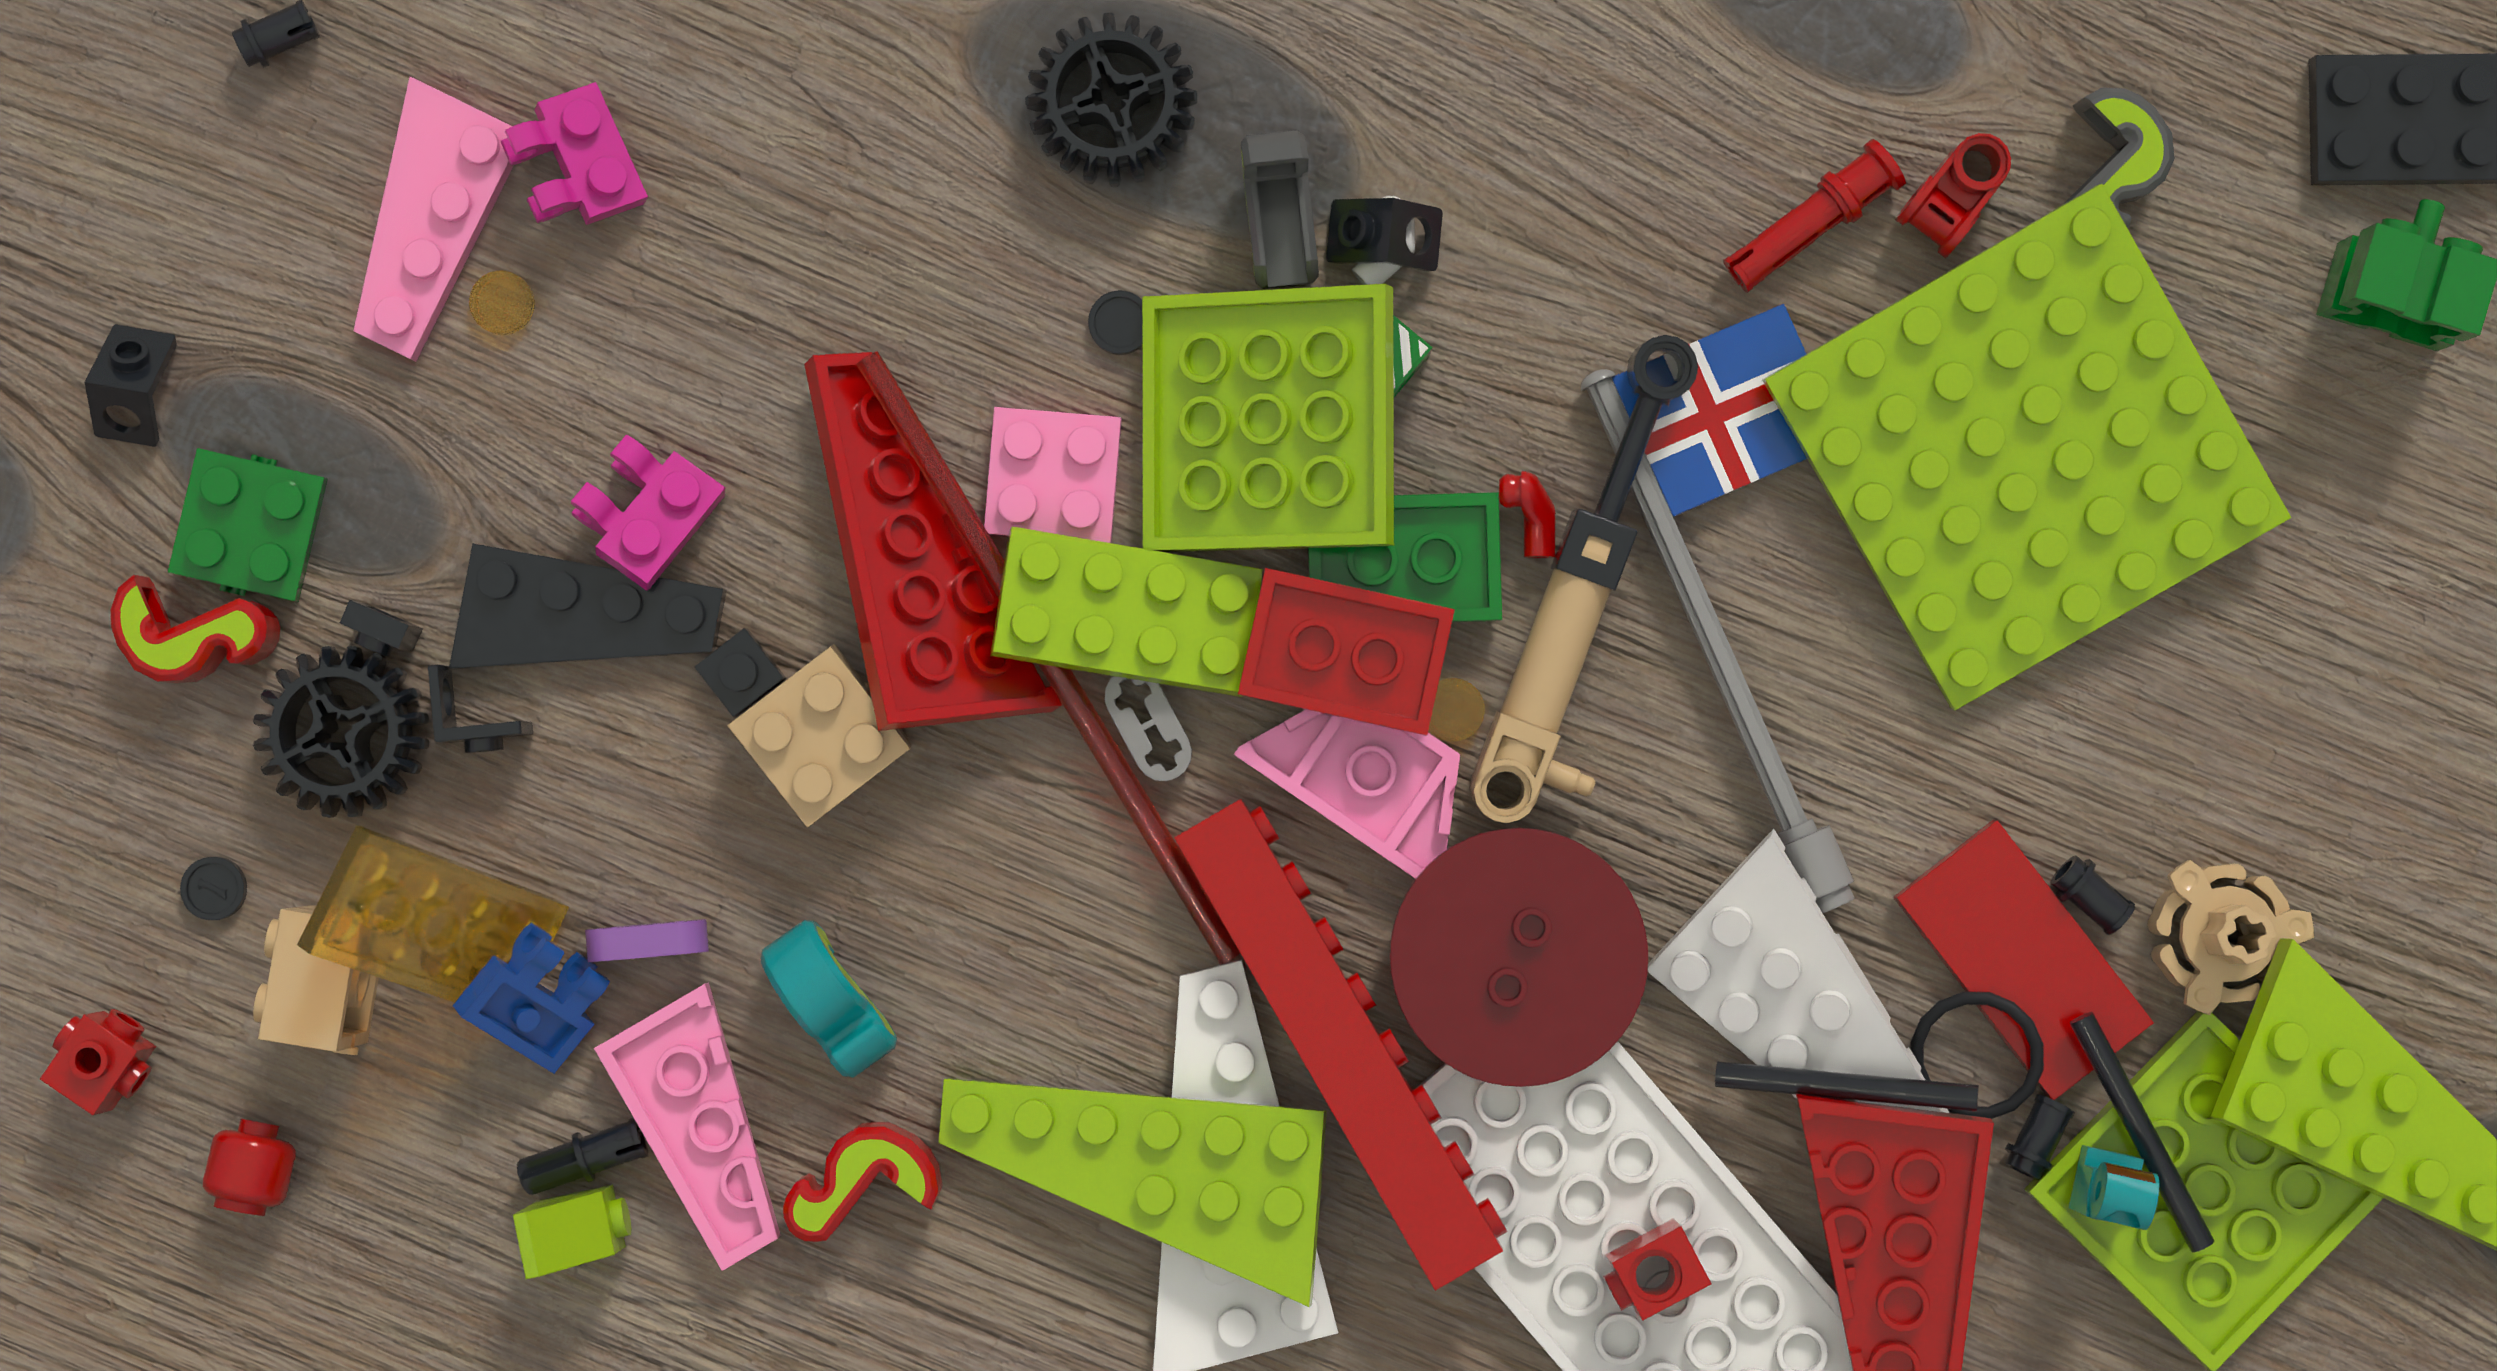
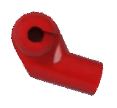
(1538, 512)

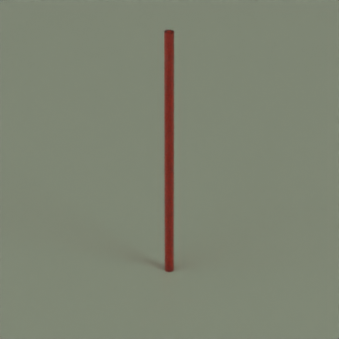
(1061, 679)

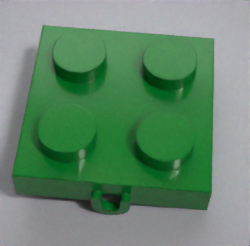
(247, 525)

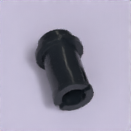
(274, 34)
(2092, 894)
(2039, 1137)

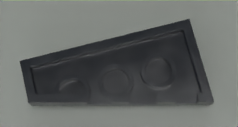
(560, 610)

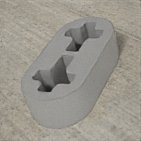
(1134, 732)

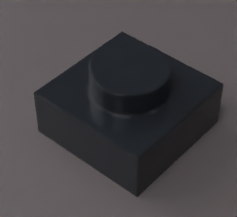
(379, 629)
(740, 672)

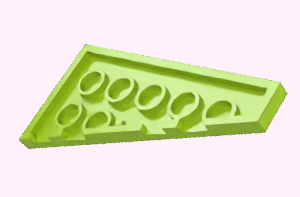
(2352, 1101)
(1189, 1172)

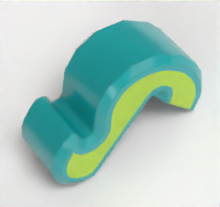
(827, 999)

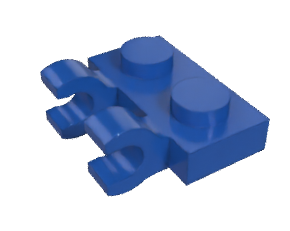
(523, 1013)

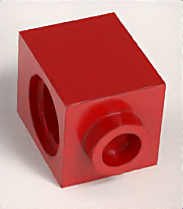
(1683, 1279)

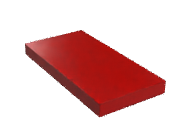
(2014, 938)

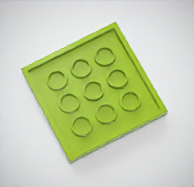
(1268, 419)
(2262, 1205)

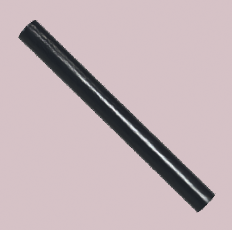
(1847, 1086)
(2142, 1131)

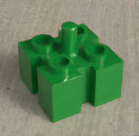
(2407, 284)

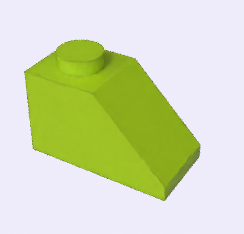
(571, 1230)

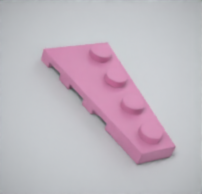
(432, 211)
(691, 1112)

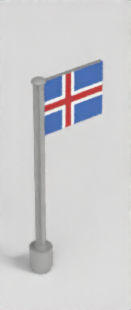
(1700, 449)

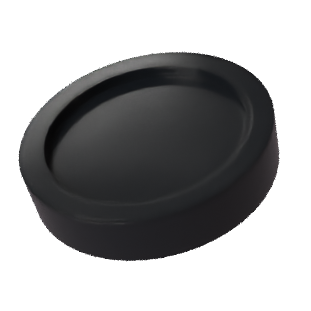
(1117, 322)
(213, 888)

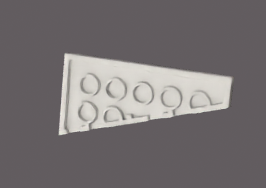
(1779, 978)
(1201, 1308)

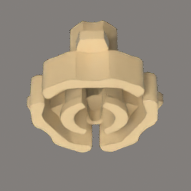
(2208, 921)

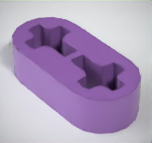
(646, 940)

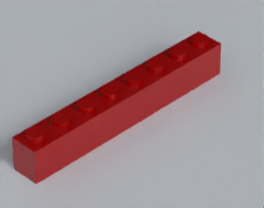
(1340, 1044)

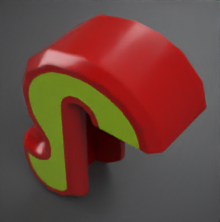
(193, 648)
(851, 1166)

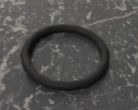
(2017, 1014)

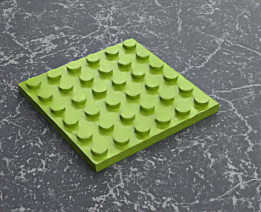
(2027, 447)

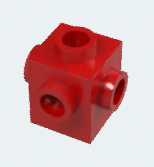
(99, 1060)

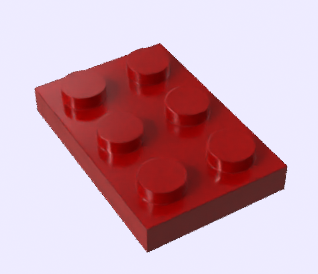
(1346, 651)

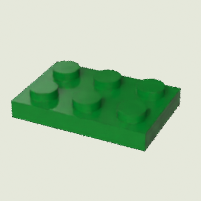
(1440, 556)

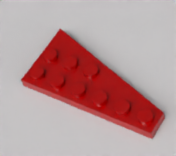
(911, 579)
(1899, 1225)

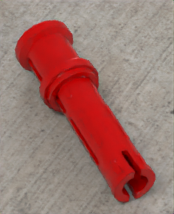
(1837, 200)

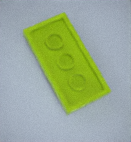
(1125, 611)

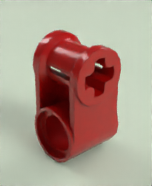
(1950, 200)

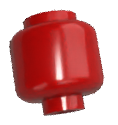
(249, 1168)

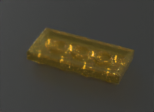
(420, 916)

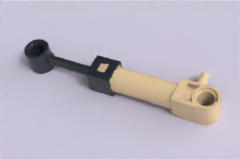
(1582, 578)

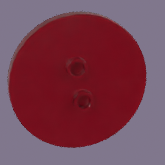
(1518, 957)

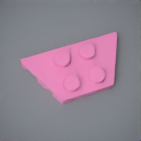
(1367, 779)

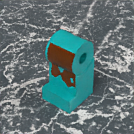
(2114, 1188)

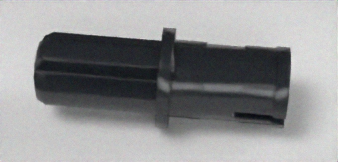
(582, 1157)

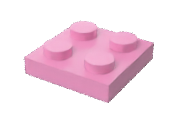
(1053, 473)

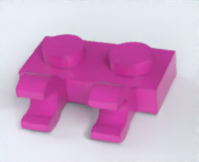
(589, 153)
(660, 518)

